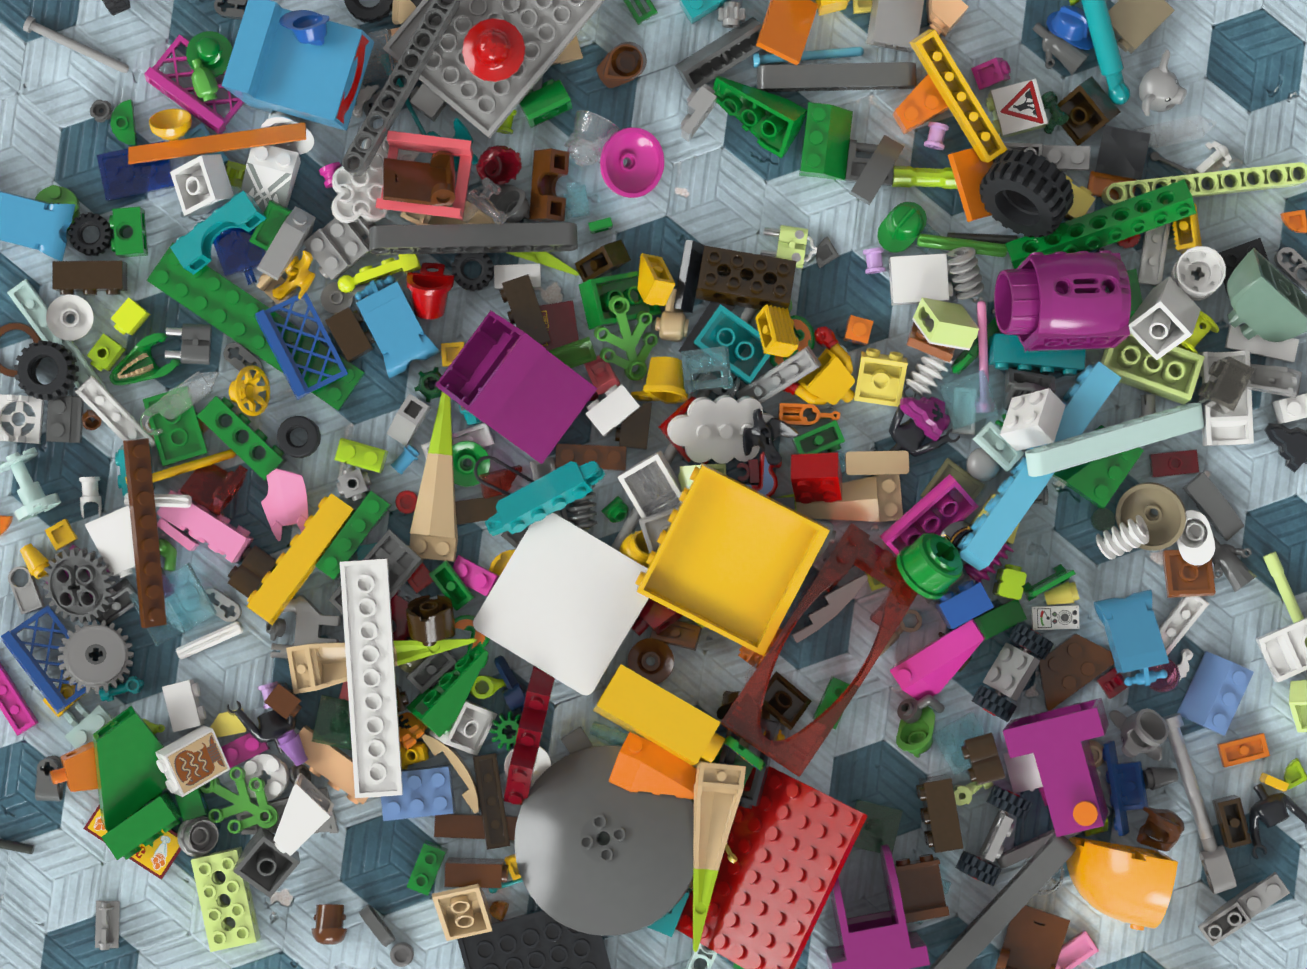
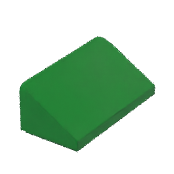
(451, 585)

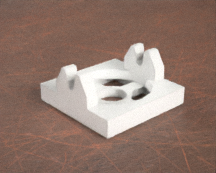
(37, 405)

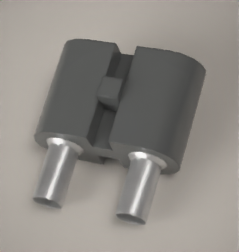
(195, 343)

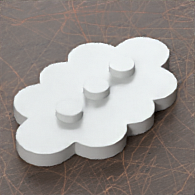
(359, 193)
(716, 428)

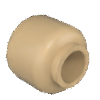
(672, 326)

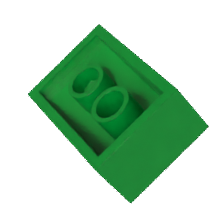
(598, 292)

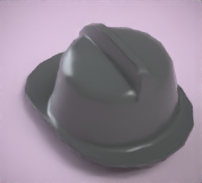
(512, 202)

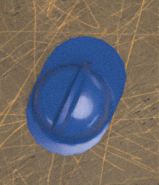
(306, 25)
(1071, 26)

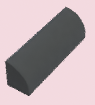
(720, 54)

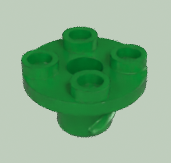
(212, 50)

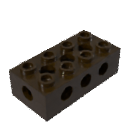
(748, 266)

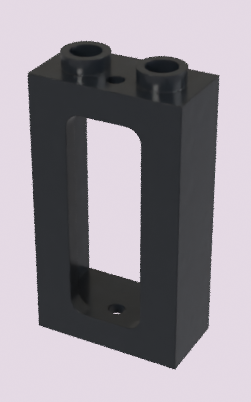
(753, 797)

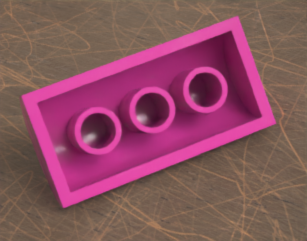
(932, 514)

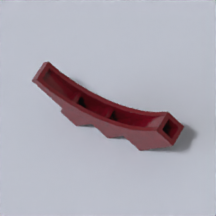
(528, 736)

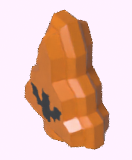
(410, 729)

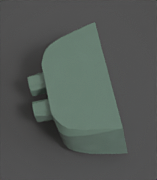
(1265, 301)

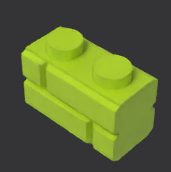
(361, 455)
(1009, 582)

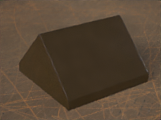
(784, 701)

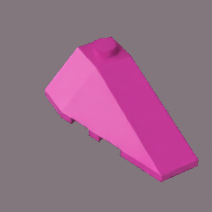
(936, 663)

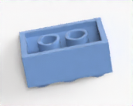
(1215, 693)

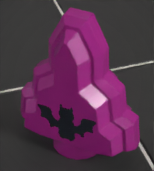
(927, 414)

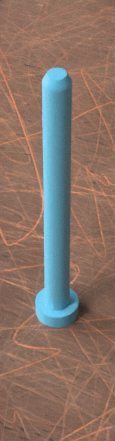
(809, 55)

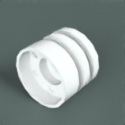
(1209, 267)

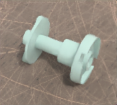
(29, 492)

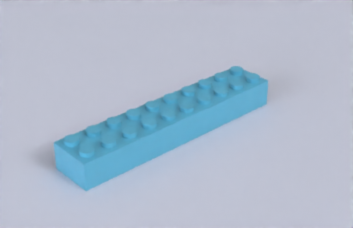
(1021, 490)

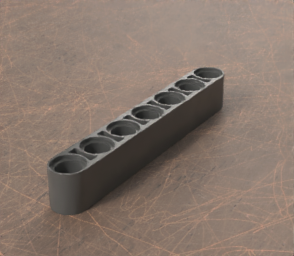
(836, 77)

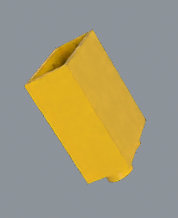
(659, 717)

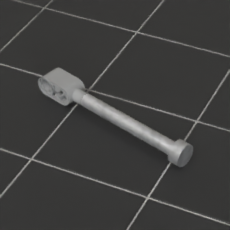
(1214, 857)

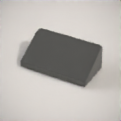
(121, 601)

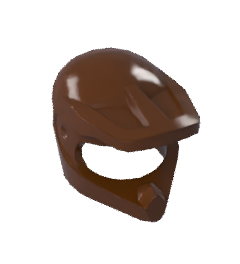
(622, 64)
(1163, 826)

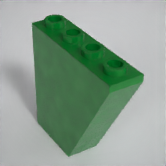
(126, 767)

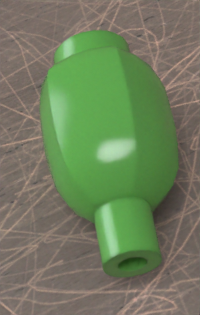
(204, 81)

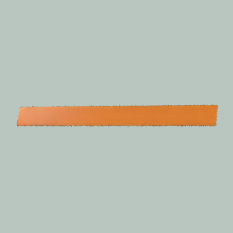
(217, 143)

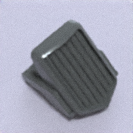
(1022, 383)

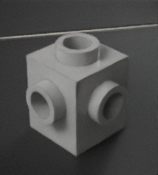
(362, 487)

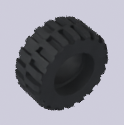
(1026, 193)

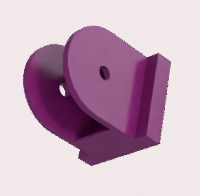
(876, 938)

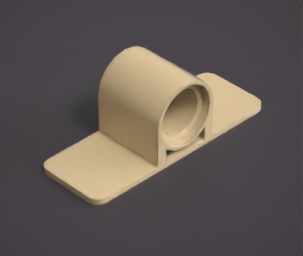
(877, 462)

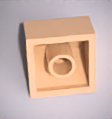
(944, 14)

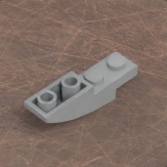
(1063, 156)
(1242, 908)

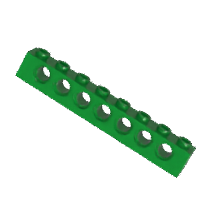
(1110, 223)

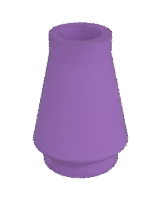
(292, 746)

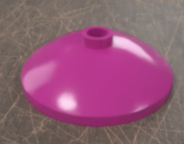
(643, 164)

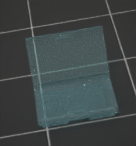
(184, 608)

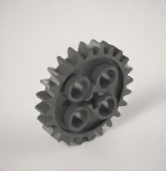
(79, 585)

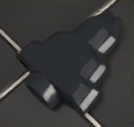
(1290, 443)

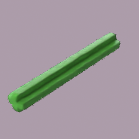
(950, 243)

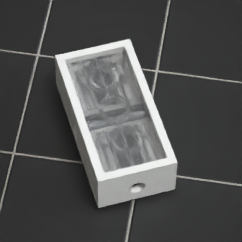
(651, 485)

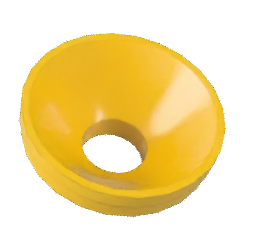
(170, 123)

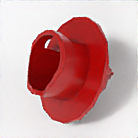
(493, 50)

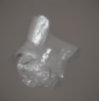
(589, 137)

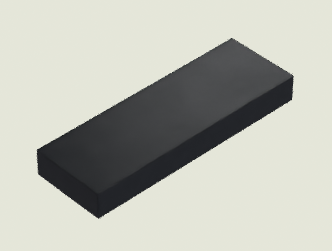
(689, 276)

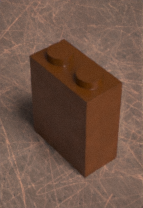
(472, 871)

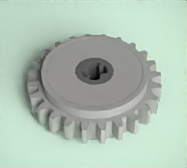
(82, 646)

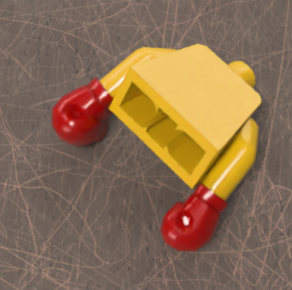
(831, 379)

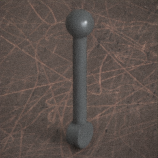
(1155, 156)

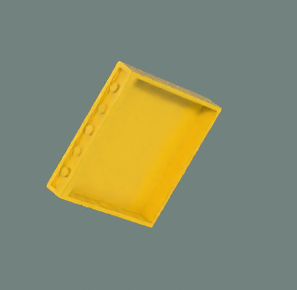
(731, 559)

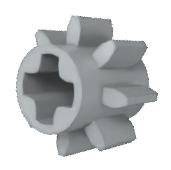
(731, 14)

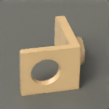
(267, 285)

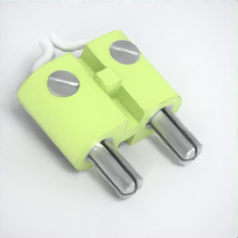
(790, 244)

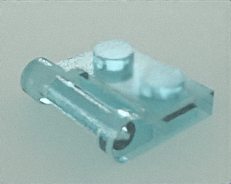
(706, 361)

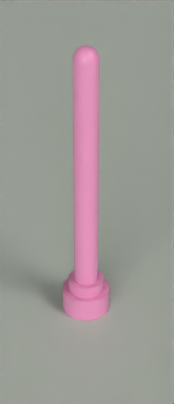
(982, 337)

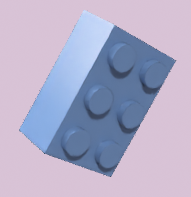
(425, 793)

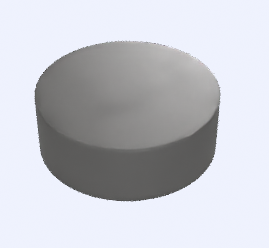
(401, 954)

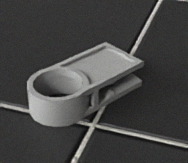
(28, 596)

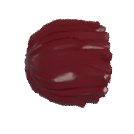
(499, 164)

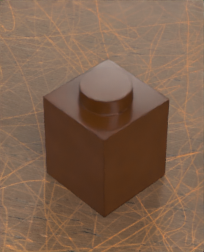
(284, 701)

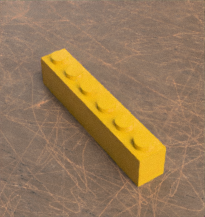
(958, 95)
(300, 560)

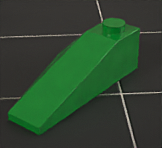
(767, 116)
(442, 703)

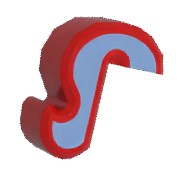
(767, 479)

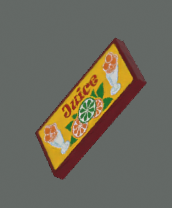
(154, 857)

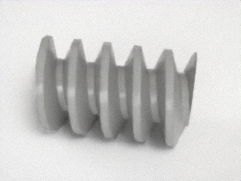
(967, 272)

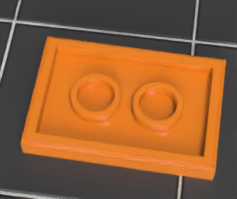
(787, 28)
(968, 174)

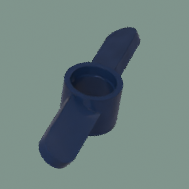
(514, 693)

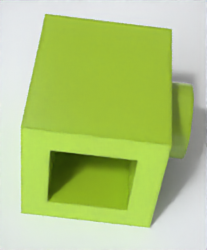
(105, 353)

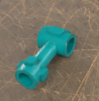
(132, 685)

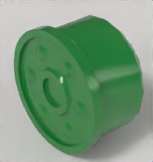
(930, 565)

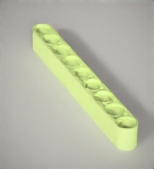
(1216, 181)

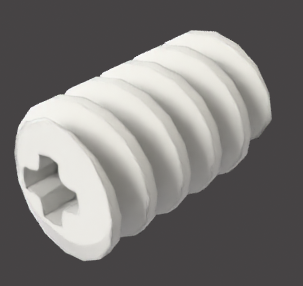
(926, 374)
(1123, 540)

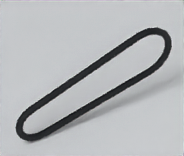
(503, 464)

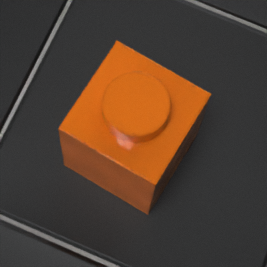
(858, 330)

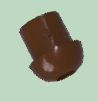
(329, 924)

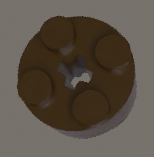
(430, 619)

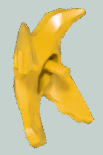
(298, 276)

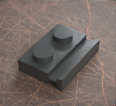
(65, 419)

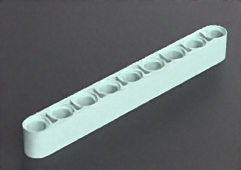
(1114, 439)

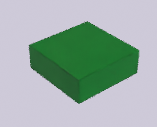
(600, 225)

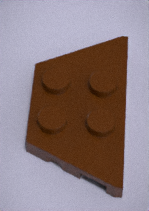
(1071, 668)

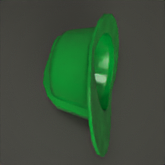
(902, 227)

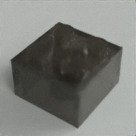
(1225, 384)

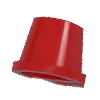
(430, 290)

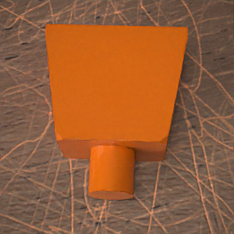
(77, 769)

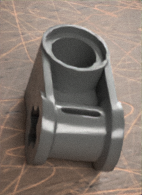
(44, 787)

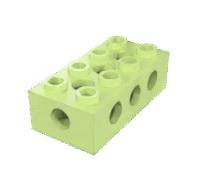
(215, 911)

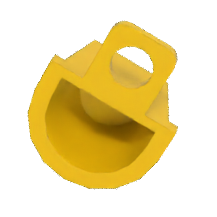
(663, 382)

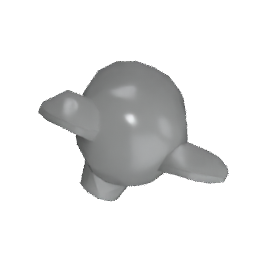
(1160, 88)
(1141, 732)

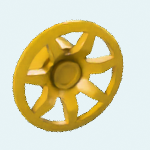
(247, 390)

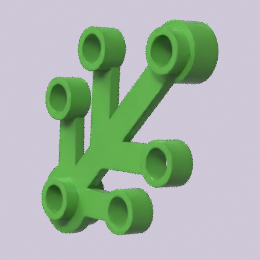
(628, 341)
(242, 802)

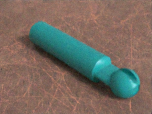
(1106, 49)

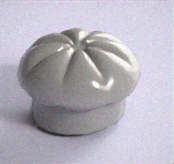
(197, 836)

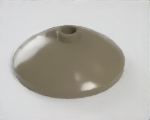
(1165, 526)

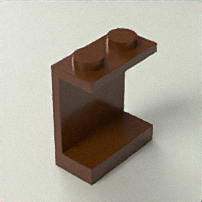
(921, 888)

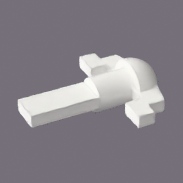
(1221, 151)

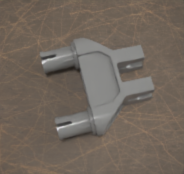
(308, 625)

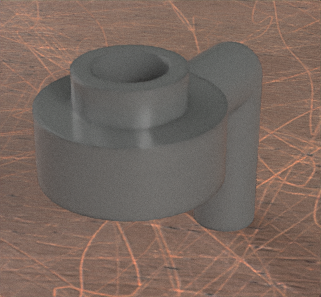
(911, 710)

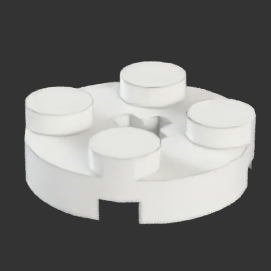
(274, 767)

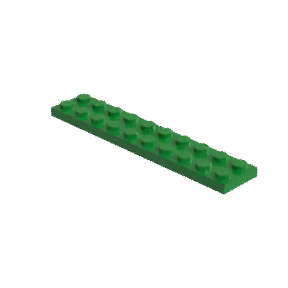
(234, 314)

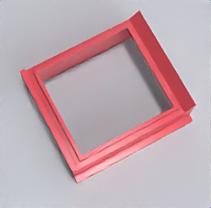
(432, 144)

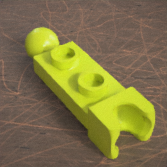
(390, 266)

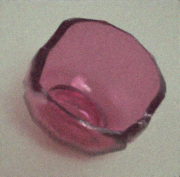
(1170, 681)

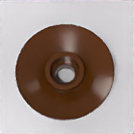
(663, 660)

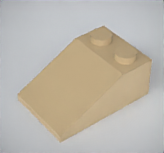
(463, 912)

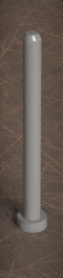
(31, 25)

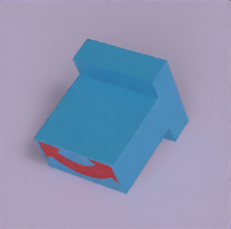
(294, 78)

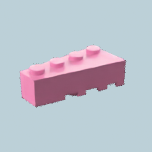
(209, 528)

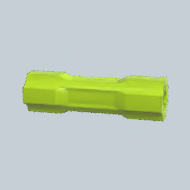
(924, 177)

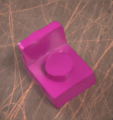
(991, 72)

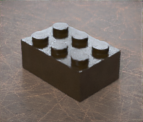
(939, 813)

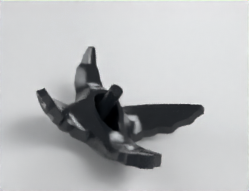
(764, 433)

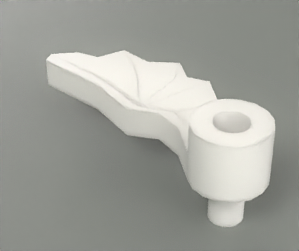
(365, 94)
(1184, 665)

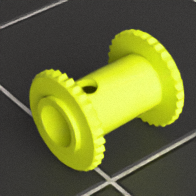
(1198, 334)

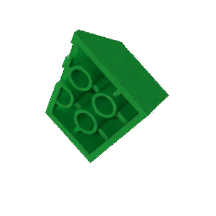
(1099, 478)

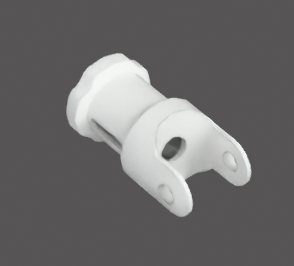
(90, 493)

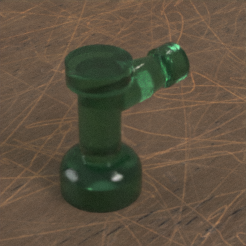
(1058, 117)

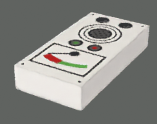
(1055, 617)

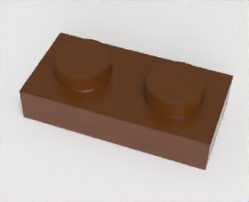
(680, 635)

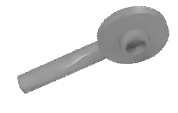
(335, 301)

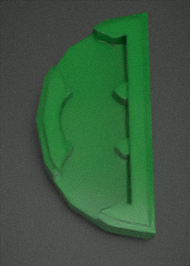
(124, 123)

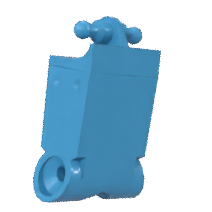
(35, 223)
(394, 325)
(1133, 636)

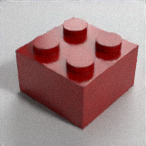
(816, 477)

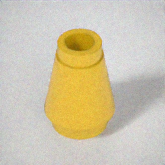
(35, 561)

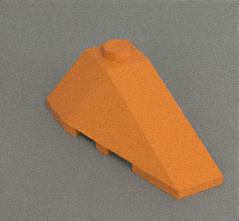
(652, 769)

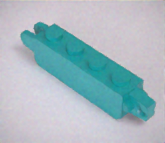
(544, 497)

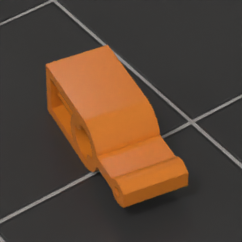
(799, 420)

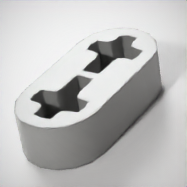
(228, 602)

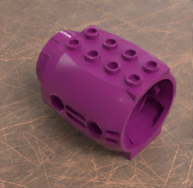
(1063, 301)

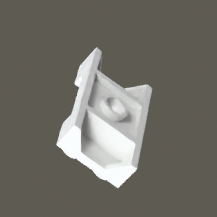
(1231, 427)
(1285, 650)

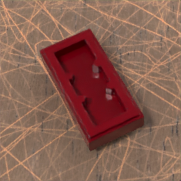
(1174, 463)

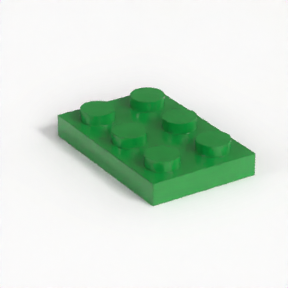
(181, 436)

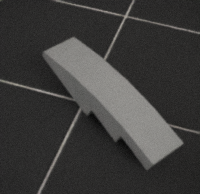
(836, 601)

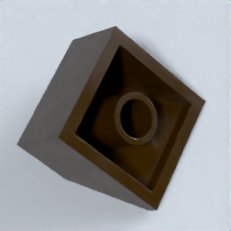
(1087, 110)

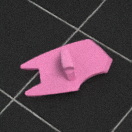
(285, 501)

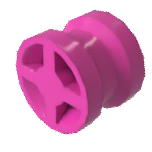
(328, 171)

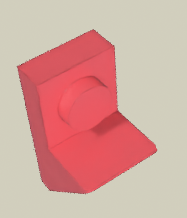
(601, 375)

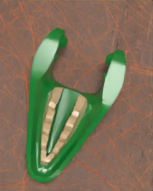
(140, 364)

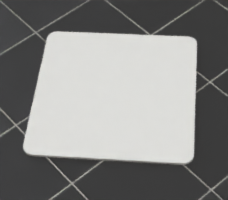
(563, 603)

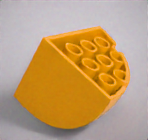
(1123, 880)

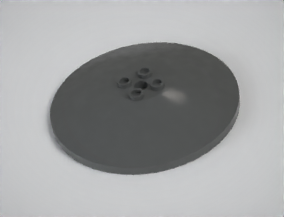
(594, 885)

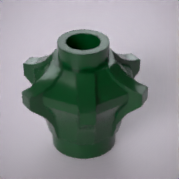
(423, 386)

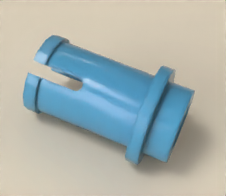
(405, 459)

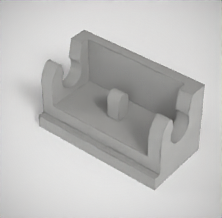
(1274, 382)

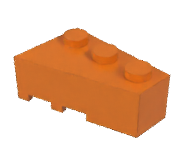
(920, 106)

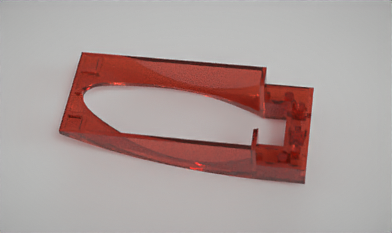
(745, 712)

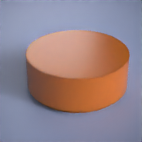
(1085, 813)

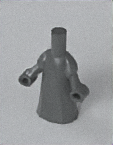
(1065, 52)
(1232, 567)

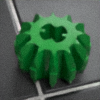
(504, 736)

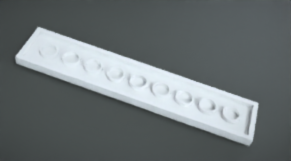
(371, 678)

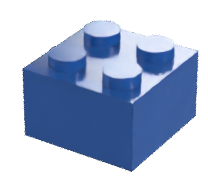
(963, 604)

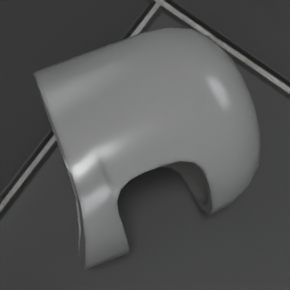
(982, 465)

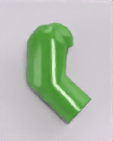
(169, 552)

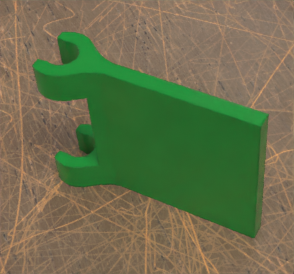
(1060, 576)

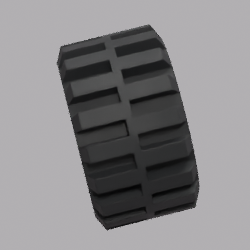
(27, 370)

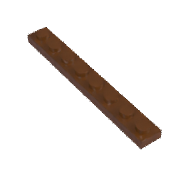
(144, 532)

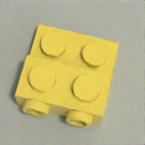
(880, 377)

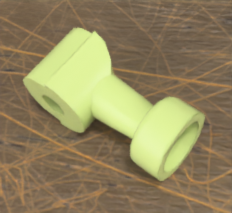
(963, 794)

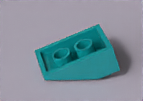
(743, 343)

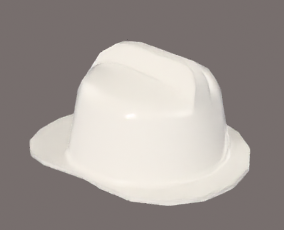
(280, 119)
(1197, 539)

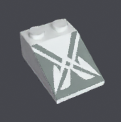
(270, 175)

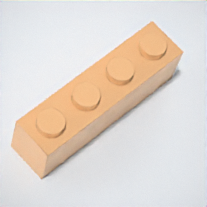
(331, 764)

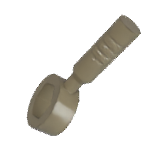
(896, 635)

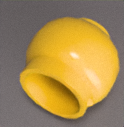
(635, 547)

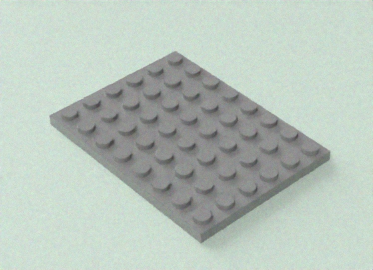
(546, 32)

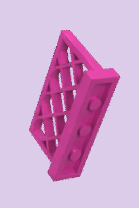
(183, 96)

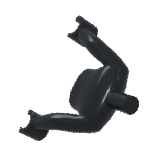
(911, 437)
(270, 726)
(1270, 811)

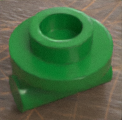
(615, 510)

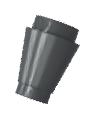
(1159, 777)

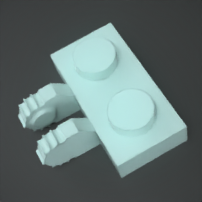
(997, 447)
(84, 730)

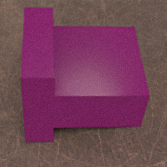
(516, 386)
(1063, 758)

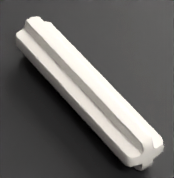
(168, 500)
(209, 640)

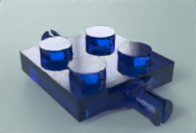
(237, 253)

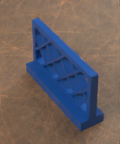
(282, 353)
(31, 665)

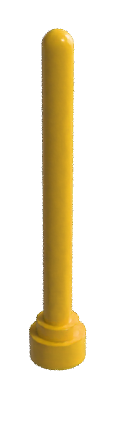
(192, 465)

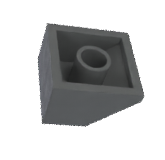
(264, 864)

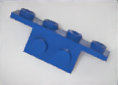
(1126, 787)

